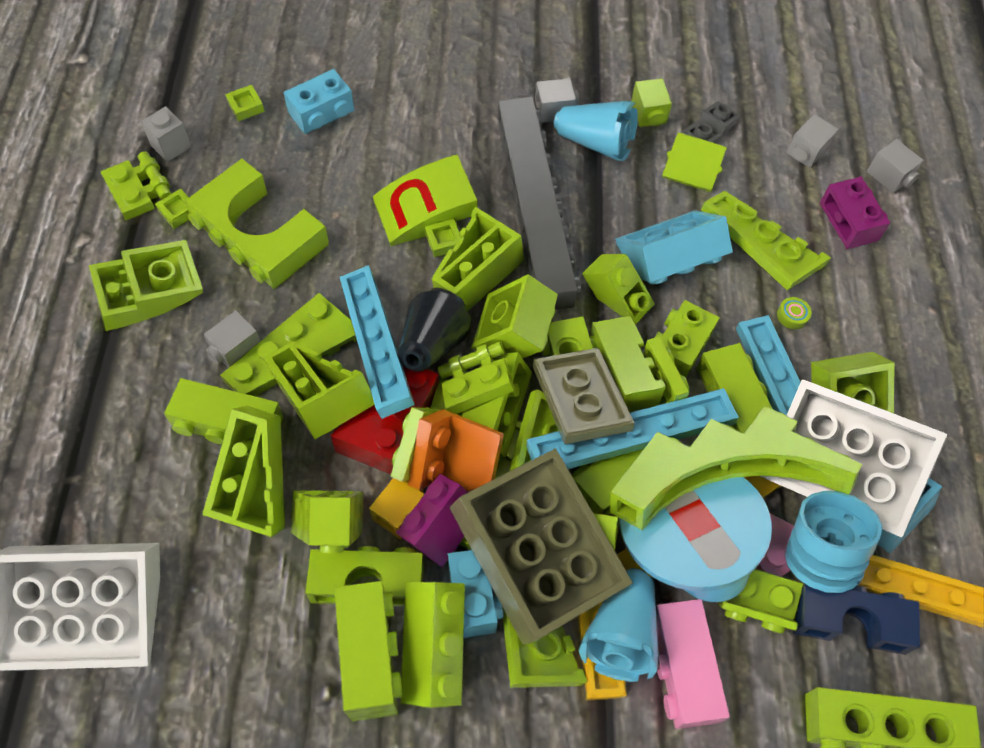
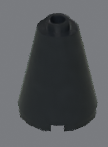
(432, 328)

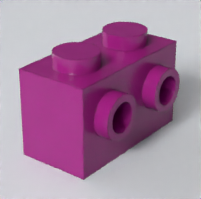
(854, 212)
(431, 524)

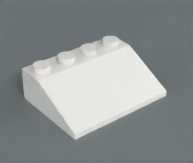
(892, 450)
(78, 605)

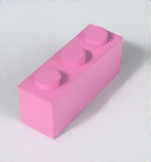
(689, 666)

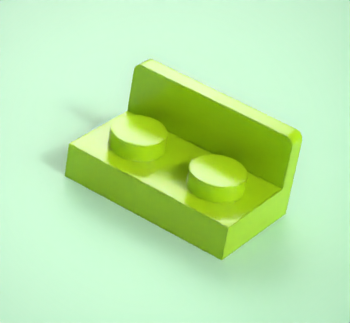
(768, 599)

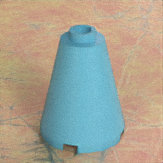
(600, 126)
(625, 632)

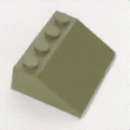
(540, 546)

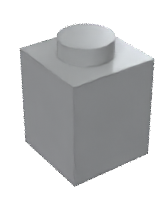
(553, 96)
(166, 134)
(812, 141)
(895, 166)
(230, 339)

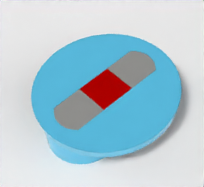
(705, 540)

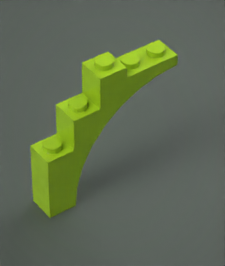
(720, 453)

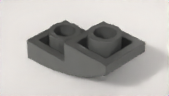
(713, 123)

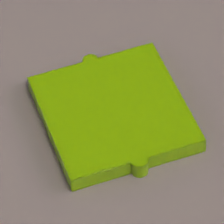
(694, 162)

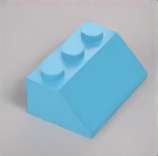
(677, 245)

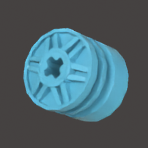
(832, 541)

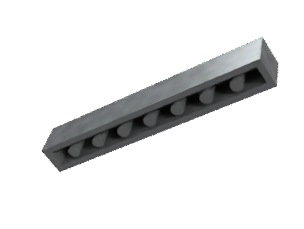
(535, 199)

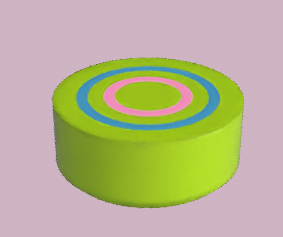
(794, 313)

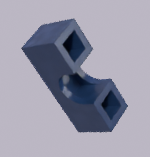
(888, 618)

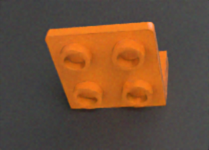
(454, 449)

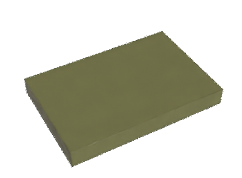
(582, 396)

